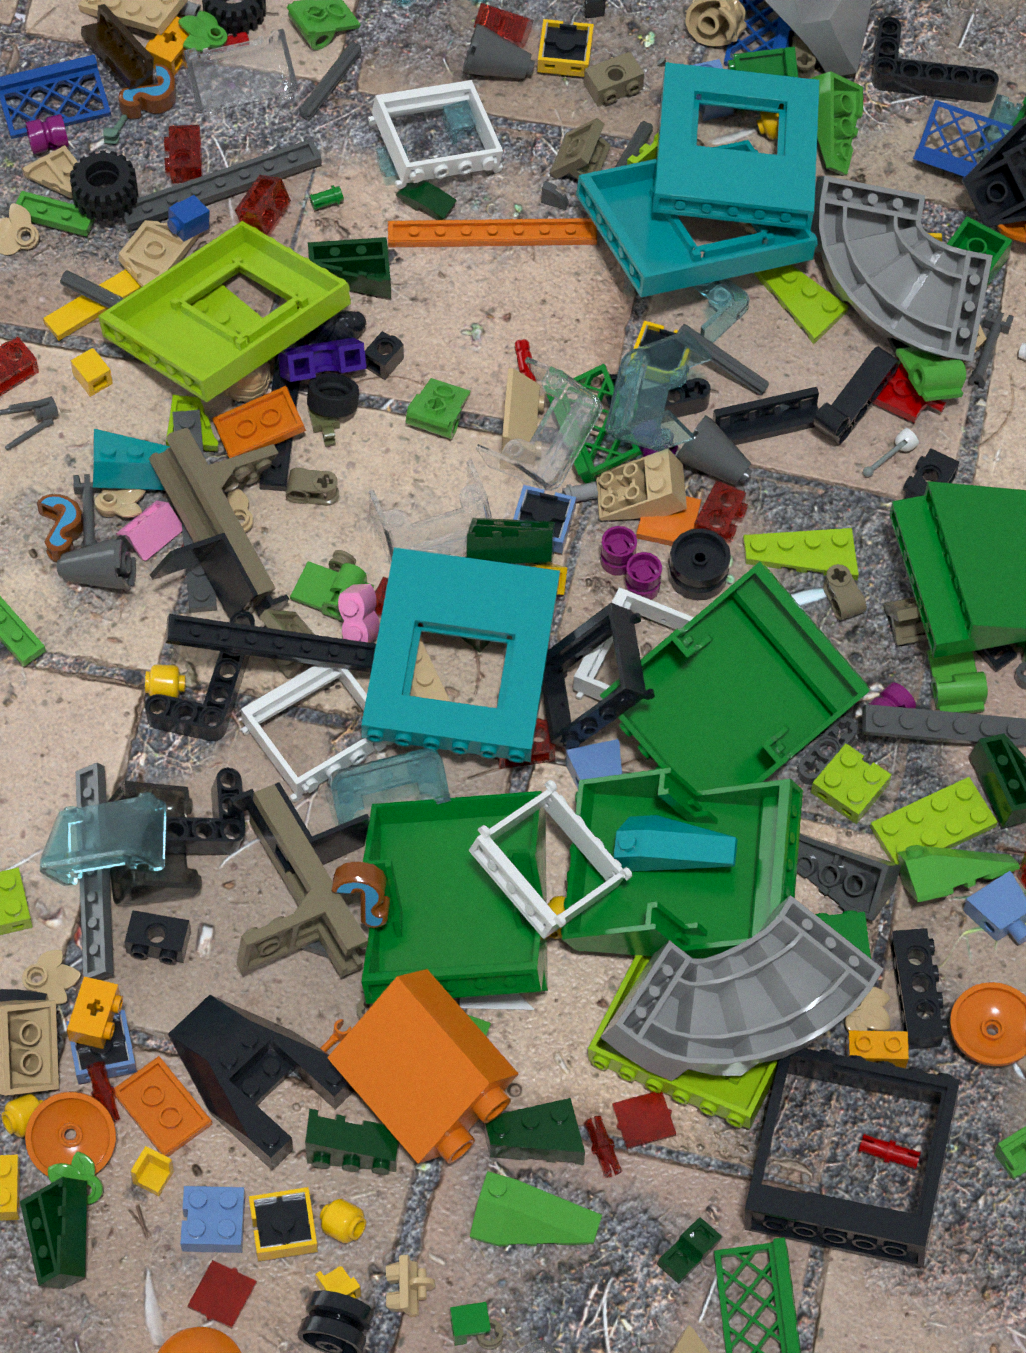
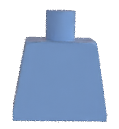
(594, 761)
(999, 908)

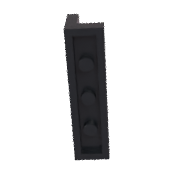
(767, 419)

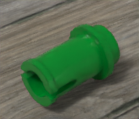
(326, 198)

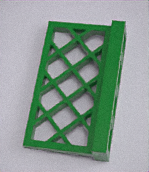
(584, 460)
(783, 1295)

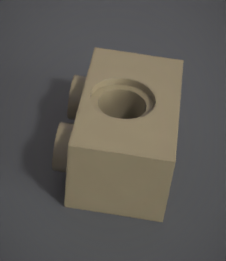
(614, 79)

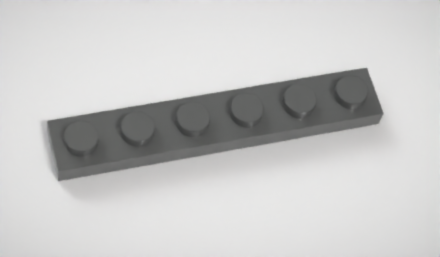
(940, 725)

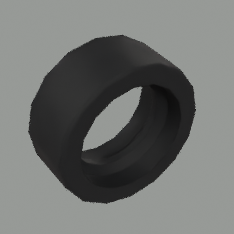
(332, 406)

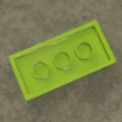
(936, 820)

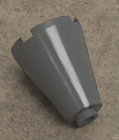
(496, 56)
(715, 454)
(101, 564)

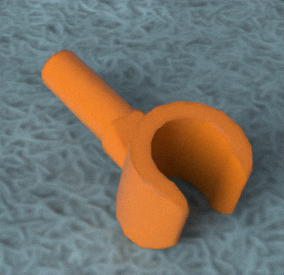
(337, 1036)

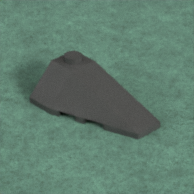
(847, 875)

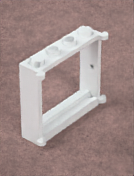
(432, 99)
(585, 675)
(287, 695)
(515, 884)

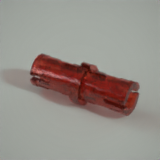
(102, 1088)
(603, 1146)

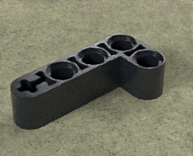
(858, 395)
(690, 397)

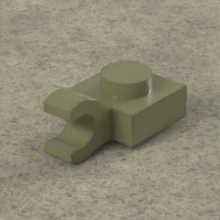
(325, 425)

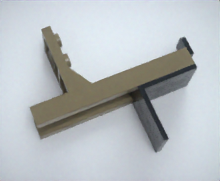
(212, 524)
(300, 862)

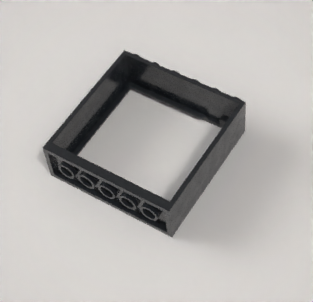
(843, 1222)

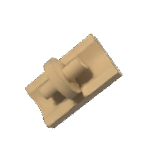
(412, 1286)

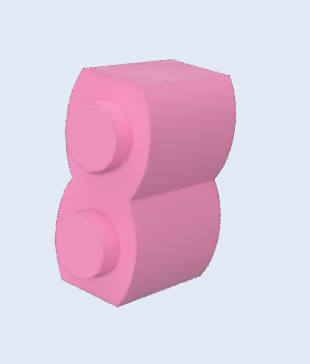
(357, 610)

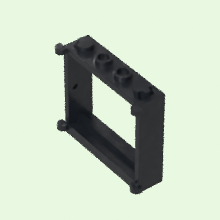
(608, 622)

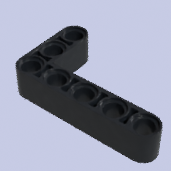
(925, 77)
(210, 710)
(212, 828)

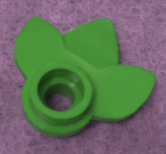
(202, 32)
(82, 1169)

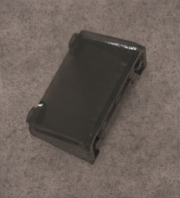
(174, 881)

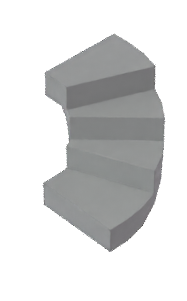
(829, 28)
(896, 271)
(742, 1003)

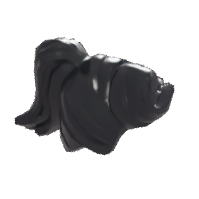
(340, 326)

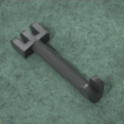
(996, 326)
(87, 491)

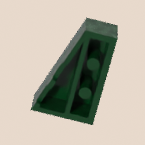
(357, 261)
(57, 1231)

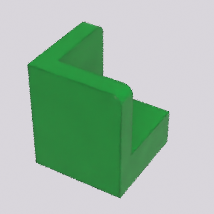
(469, 1321)

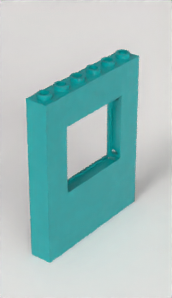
(736, 182)
(658, 248)
(471, 602)

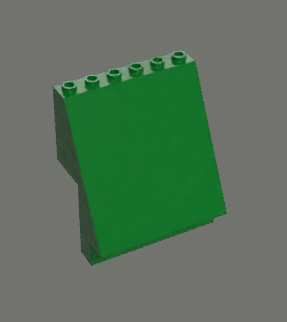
(966, 564)
(740, 687)
(446, 905)
(693, 907)

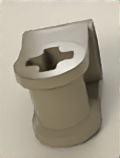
(804, 57)
(310, 487)
(843, 593)

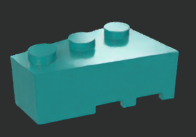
(124, 462)

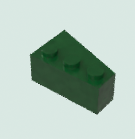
(511, 540)
(1003, 777)
(536, 1132)
(350, 1145)

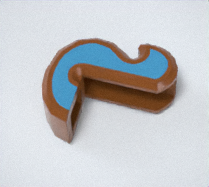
(151, 98)
(67, 523)
(371, 882)

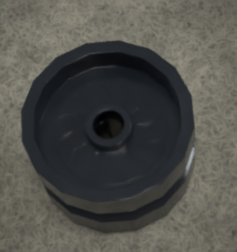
(699, 564)
(335, 1323)

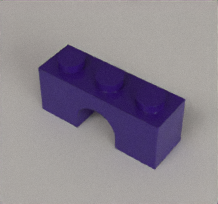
(307, 360)

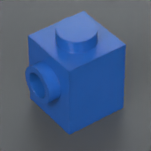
(188, 218)

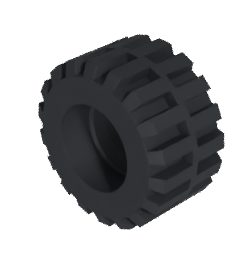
(236, 16)
(101, 170)

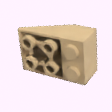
(642, 488)

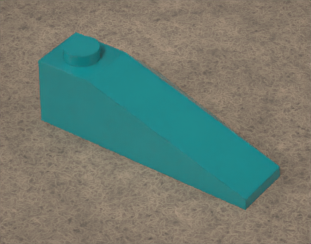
(667, 844)

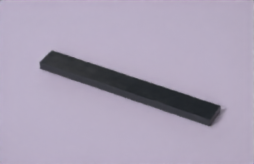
(277, 475)
(269, 643)

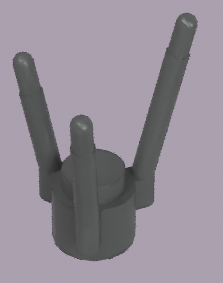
(42, 409)

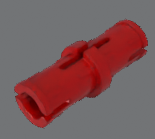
(889, 1151)

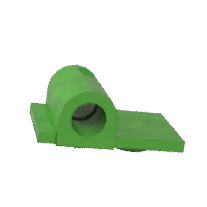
(321, 18)
(933, 376)
(437, 408)
(322, 586)
(957, 683)

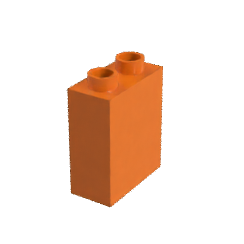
(424, 1068)

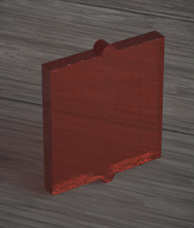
(644, 1119)
(222, 1294)

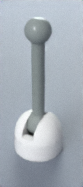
(904, 441)

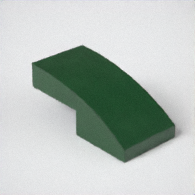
(427, 197)
(689, 1250)

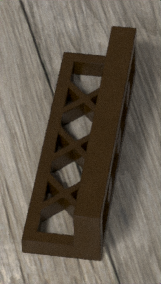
(119, 49)

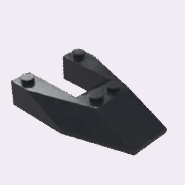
(999, 180)
(240, 1061)

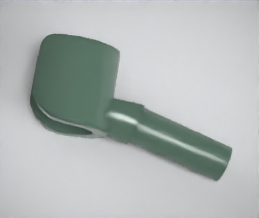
(112, 134)

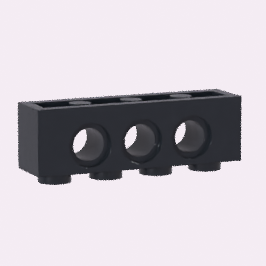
(917, 945)

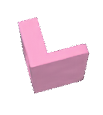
(152, 529)

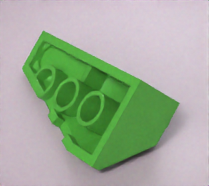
(837, 118)
(935, 871)
(523, 1214)

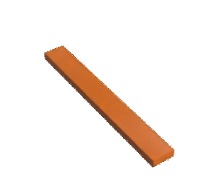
(491, 232)

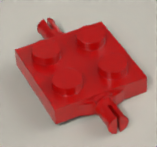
(902, 398)

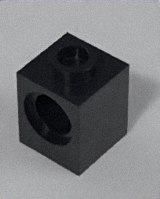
(382, 364)

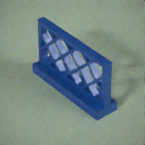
(782, 38)
(53, 76)
(949, 161)

